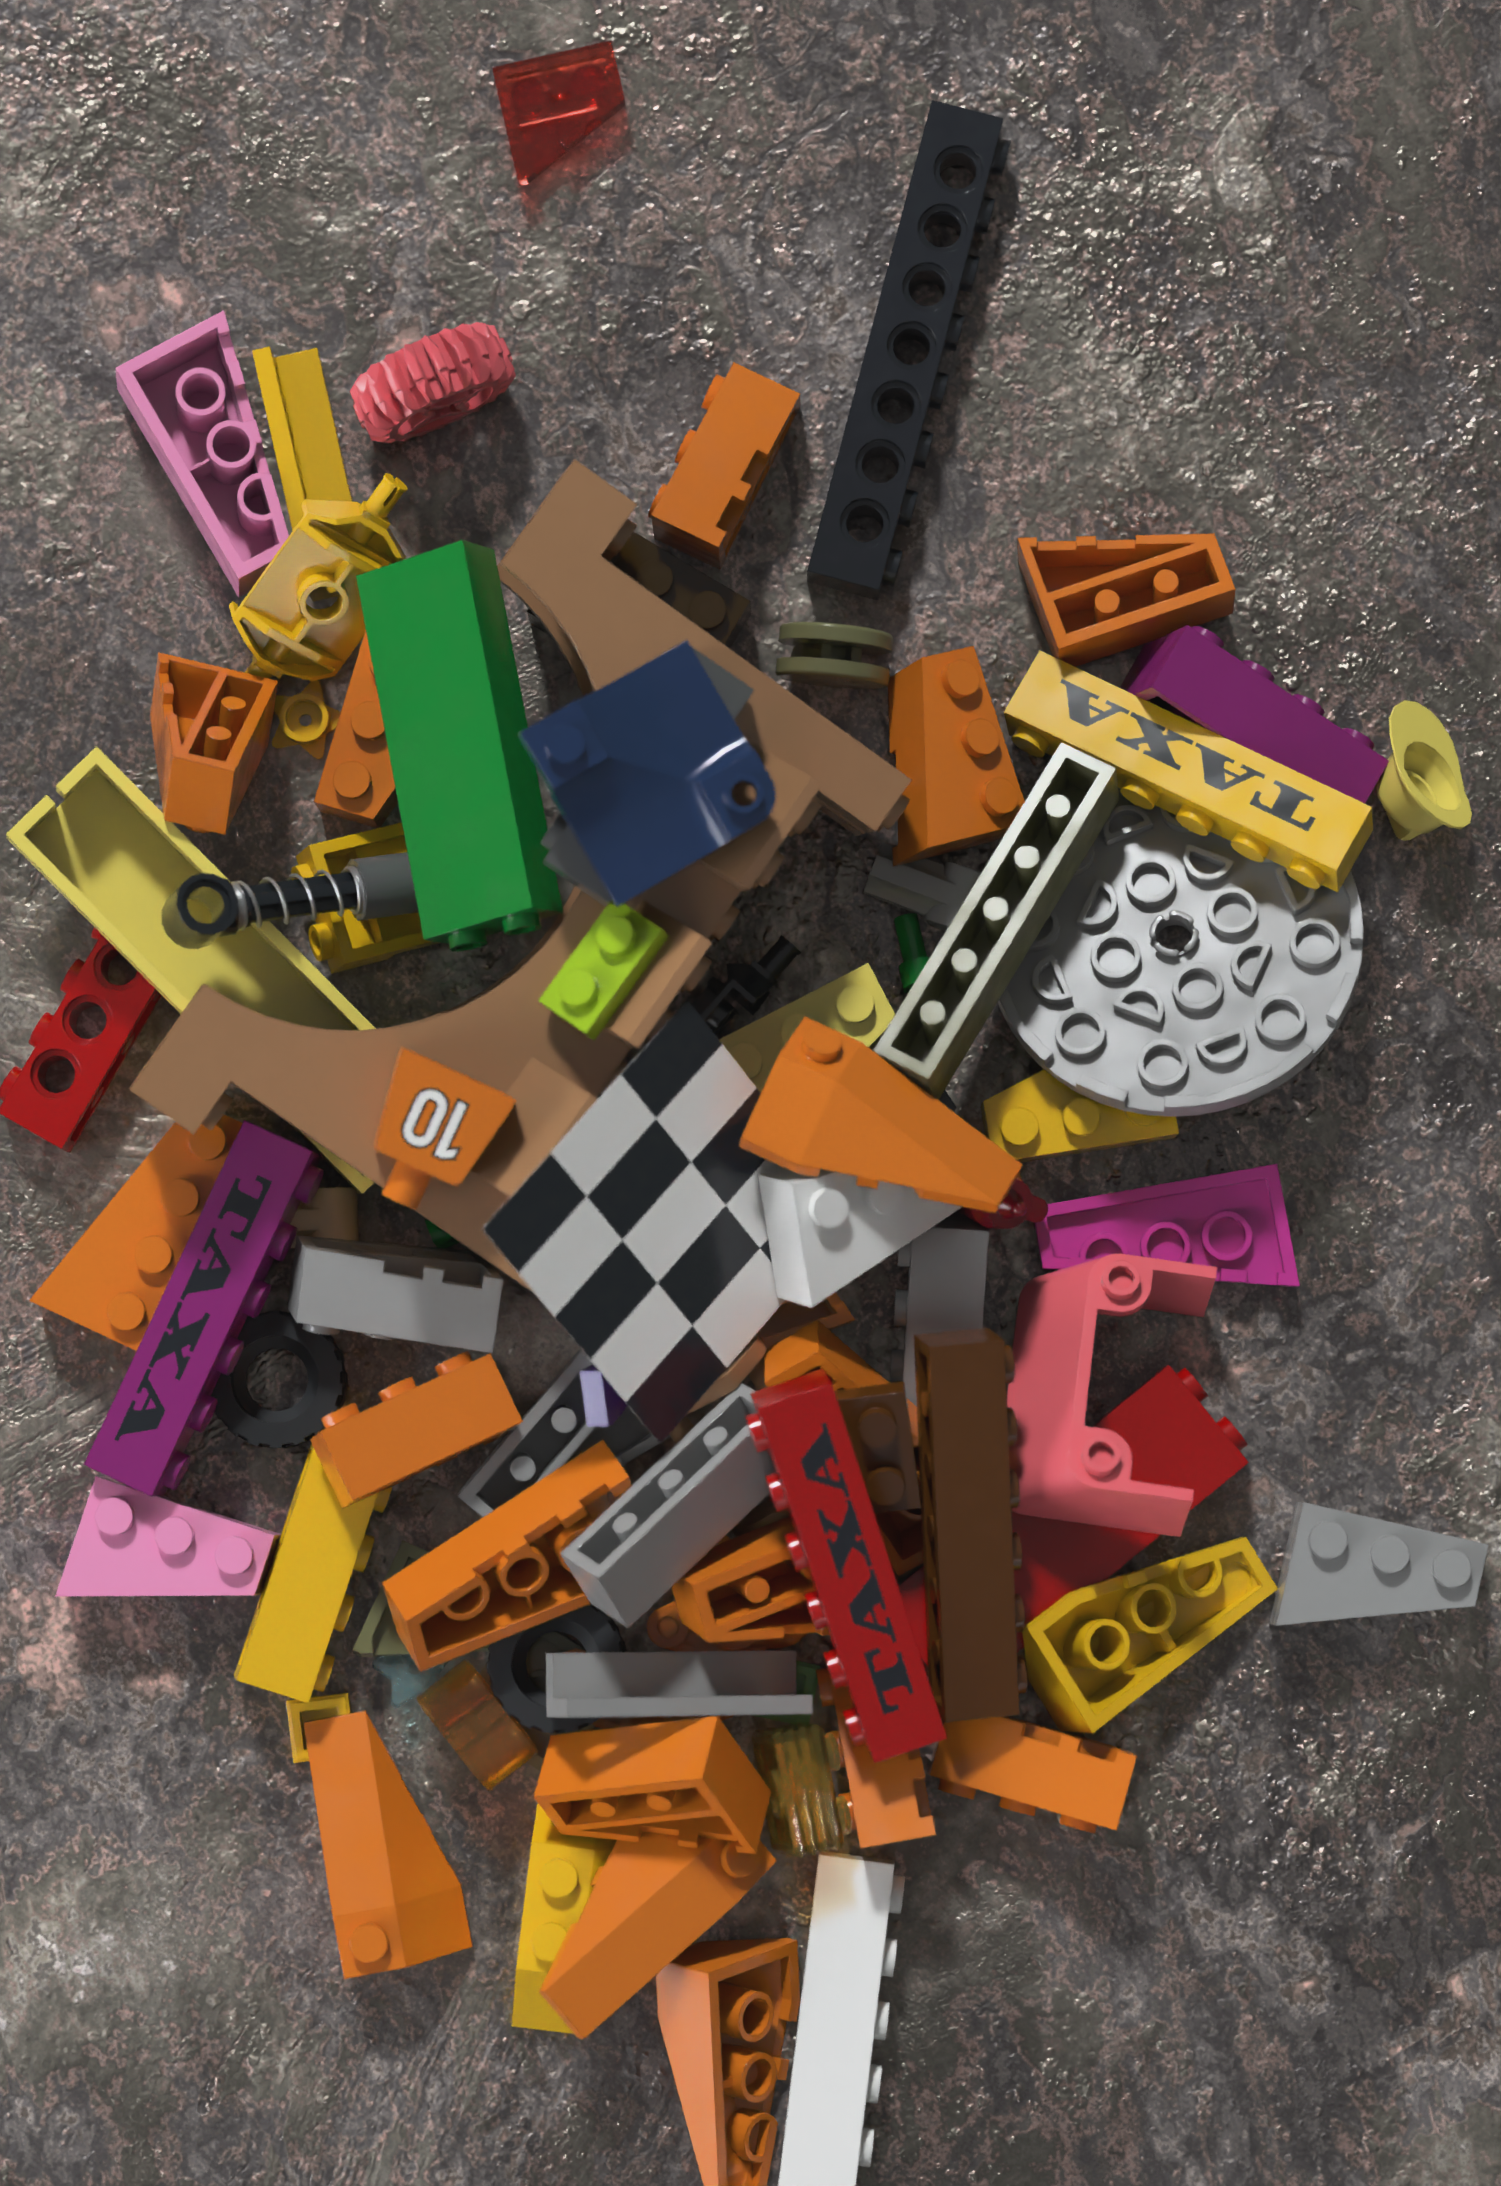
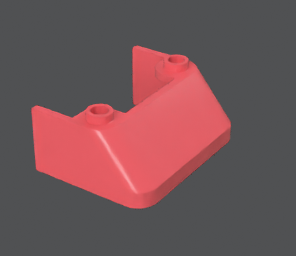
(1060, 1463)

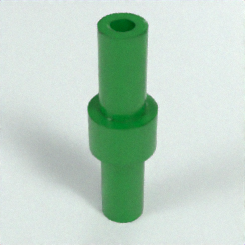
(911, 949)

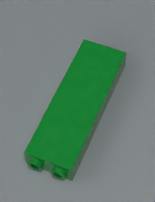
(455, 745)

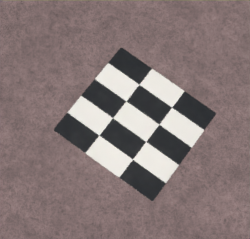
(653, 1225)

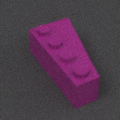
(1239, 701)

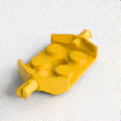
(323, 550)

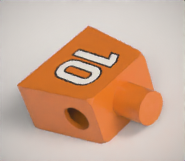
(434, 1125)

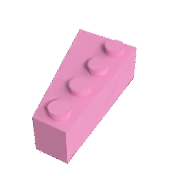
(204, 433)

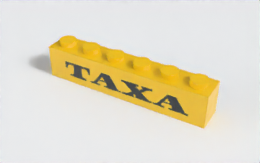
(1192, 773)

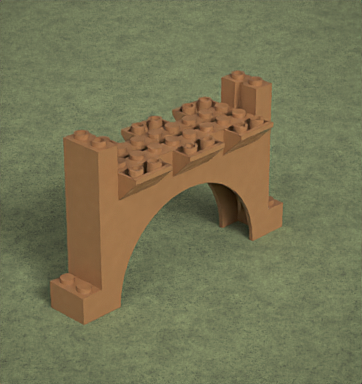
(339, 1079)

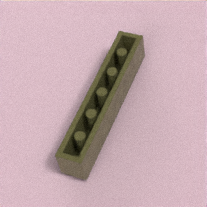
(1000, 919)

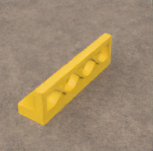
(302, 433)

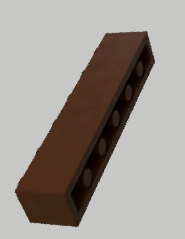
(969, 1523)

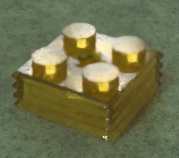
(803, 1804)

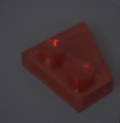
(556, 103)

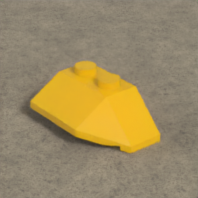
(554, 1899)

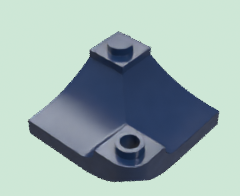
(649, 772)

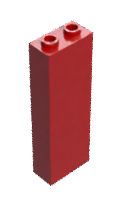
(1170, 1445)

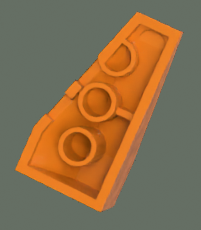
(857, 1115)
(384, 1870)
(640, 1917)
(724, 2036)

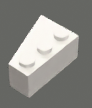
(833, 1231)

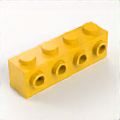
(307, 1587)

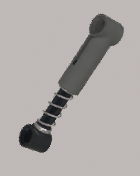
(368, 889)

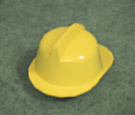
(1423, 775)

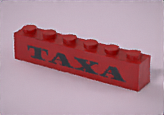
(847, 1565)

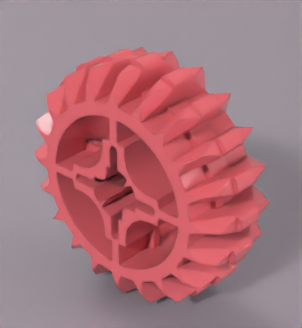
(432, 382)

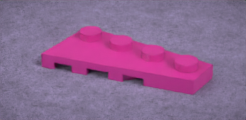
(1210, 1220)

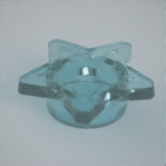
(404, 1684)

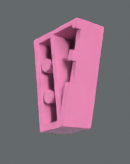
(162, 1548)

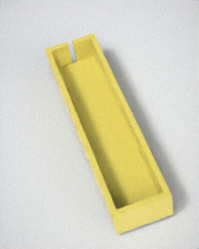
(120, 866)

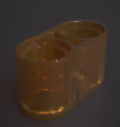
(477, 1725)

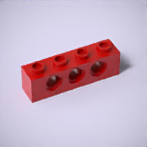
(96, 1060)

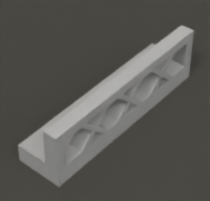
(673, 1684)

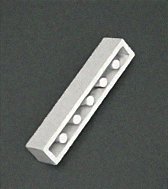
(840, 2020)

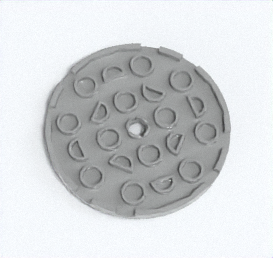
(1193, 1026)

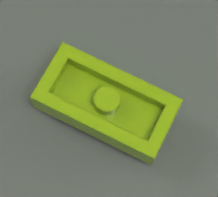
(603, 969)

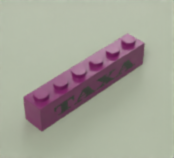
(204, 1311)

